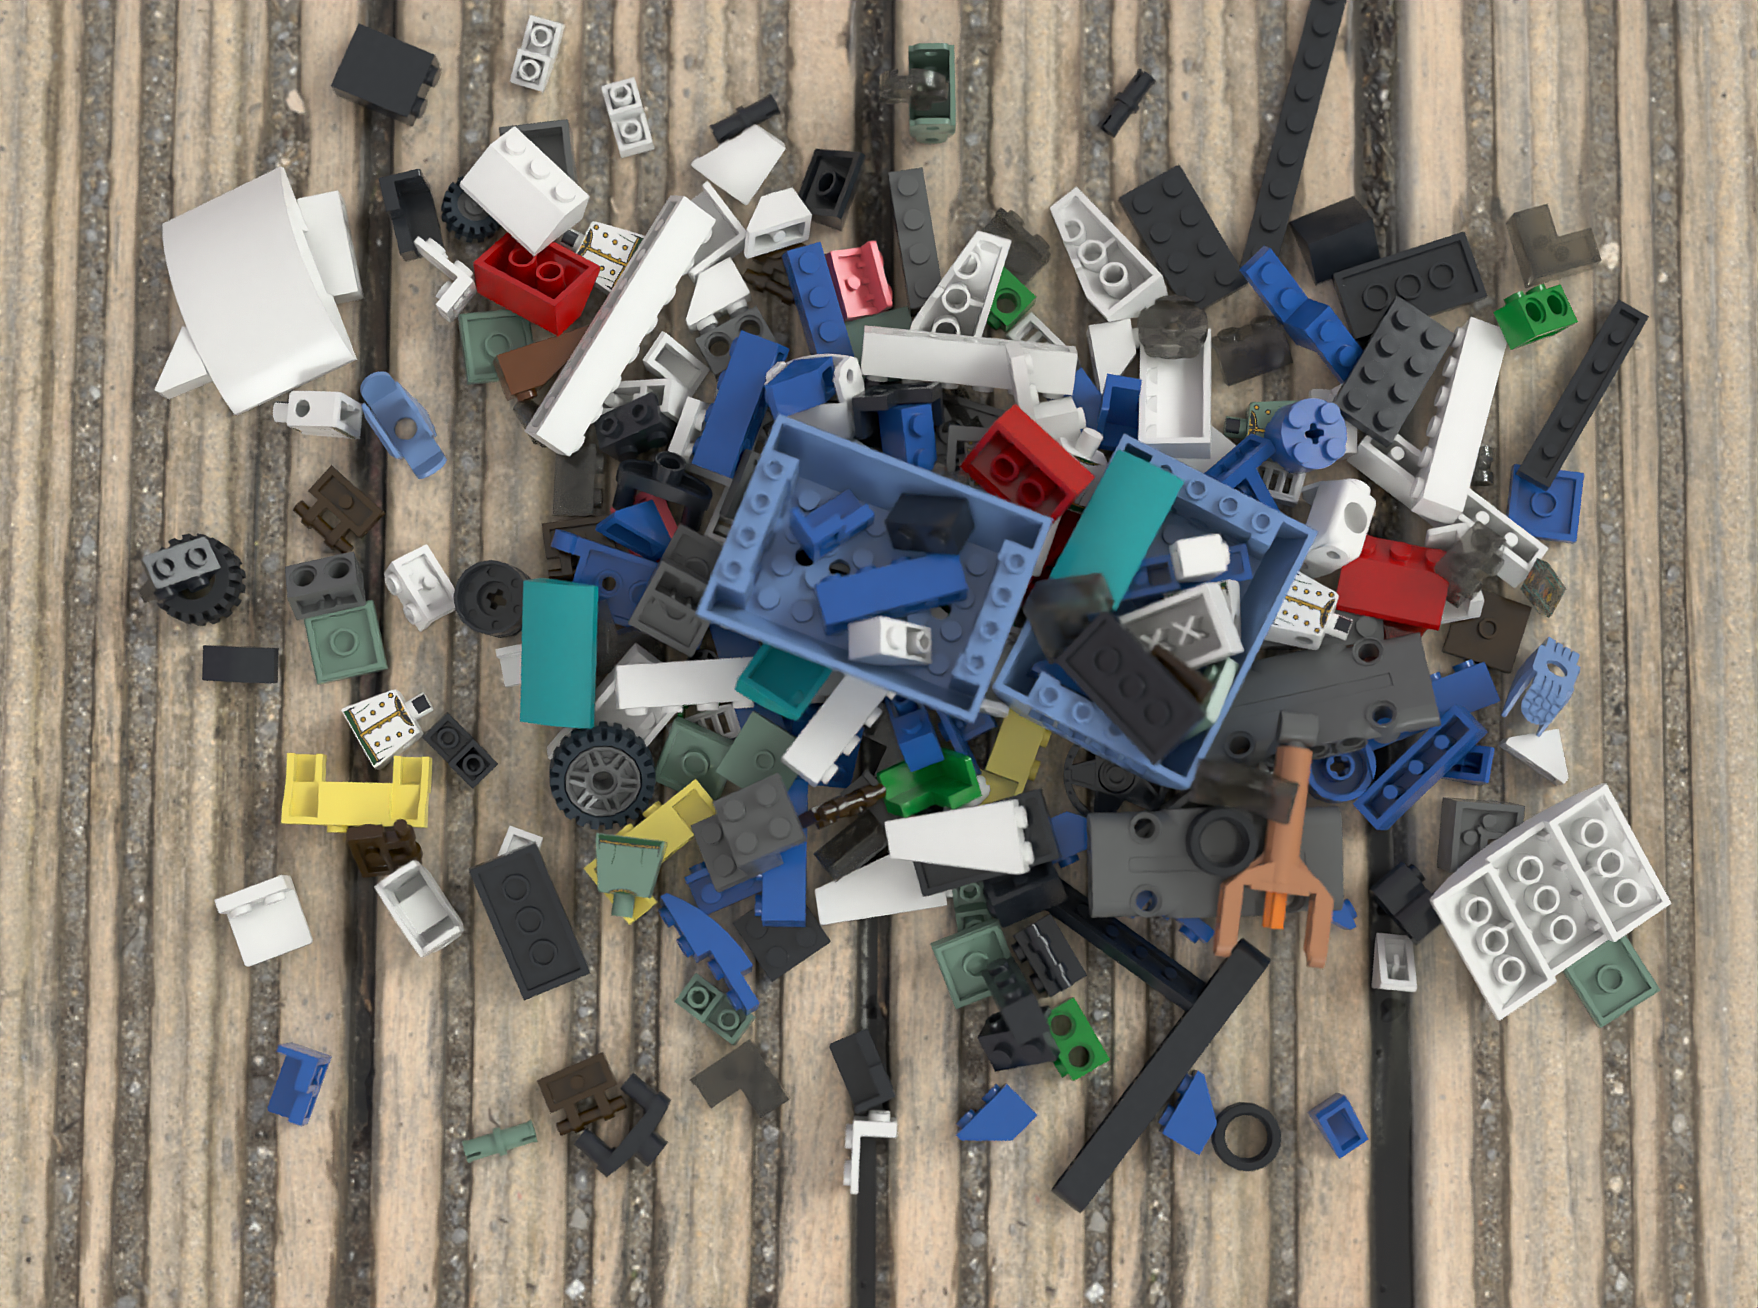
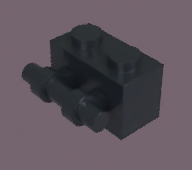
(1048, 956)

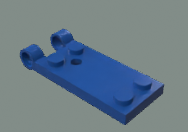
(603, 561)

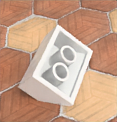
(525, 191)

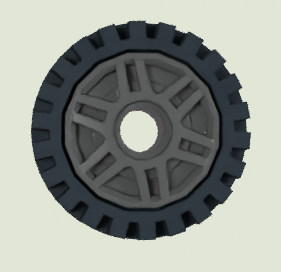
(602, 800)

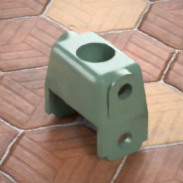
(939, 123)

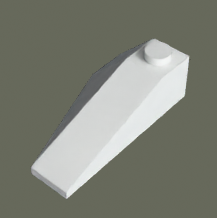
(1106, 262)
(967, 290)

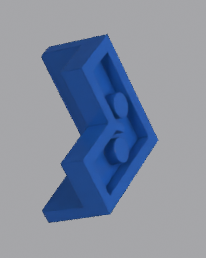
(1118, 410)
(830, 524)
(298, 1082)

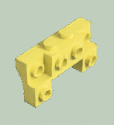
(1013, 757)
(345, 804)
(669, 824)

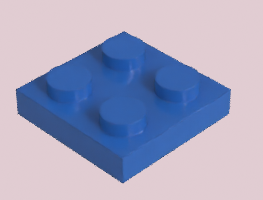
(1549, 513)

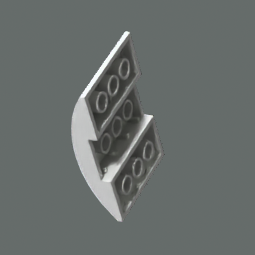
(254, 293)
(1547, 897)

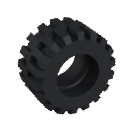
(221, 596)

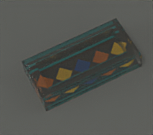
(1543, 588)

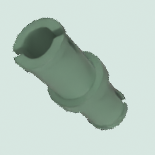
(499, 1141)

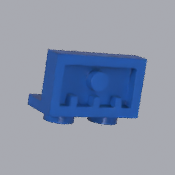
(708, 898)

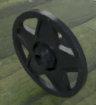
(1110, 784)

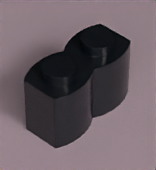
(1407, 901)

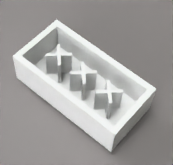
(1189, 625)

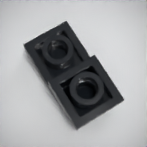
(240, 664)
(460, 750)

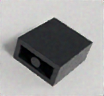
(386, 75)

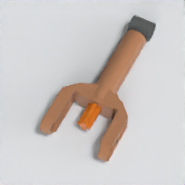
(1280, 868)

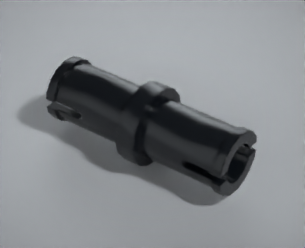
(1126, 103)
(744, 118)

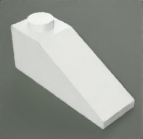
(669, 392)

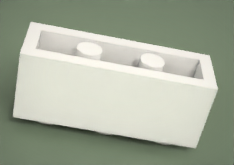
(332, 245)

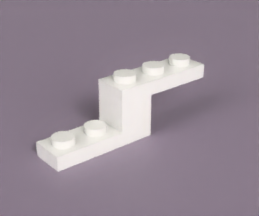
(1055, 416)

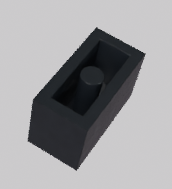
(930, 524)

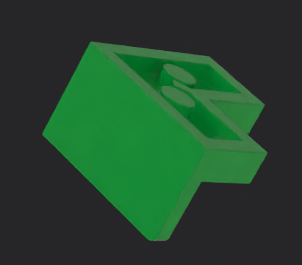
(942, 783)

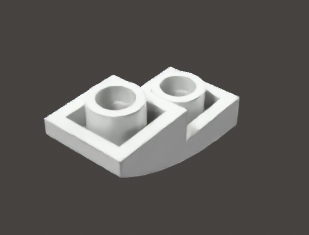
(537, 53)
(627, 117)

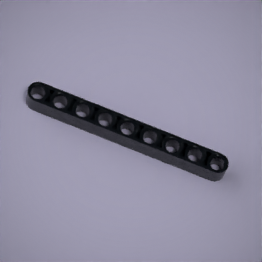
(1160, 1076)

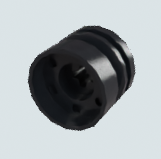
(476, 595)

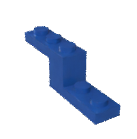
(1304, 319)
(1157, 575)

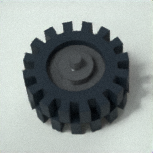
(466, 215)

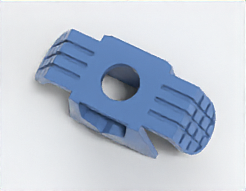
(390, 405)
(1548, 691)

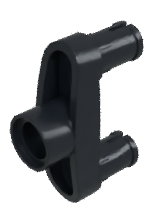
(665, 480)
(641, 1141)

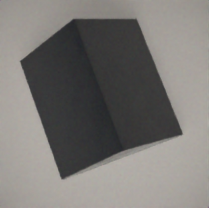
(832, 185)
(1335, 238)

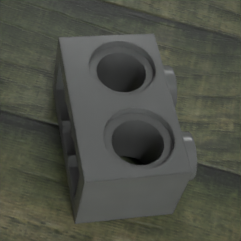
(727, 333)
(325, 585)

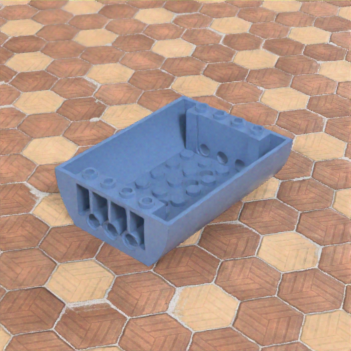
(1201, 509)
(772, 597)

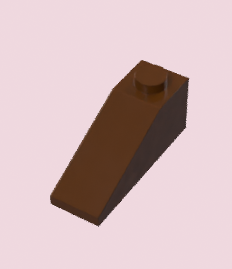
(532, 366)

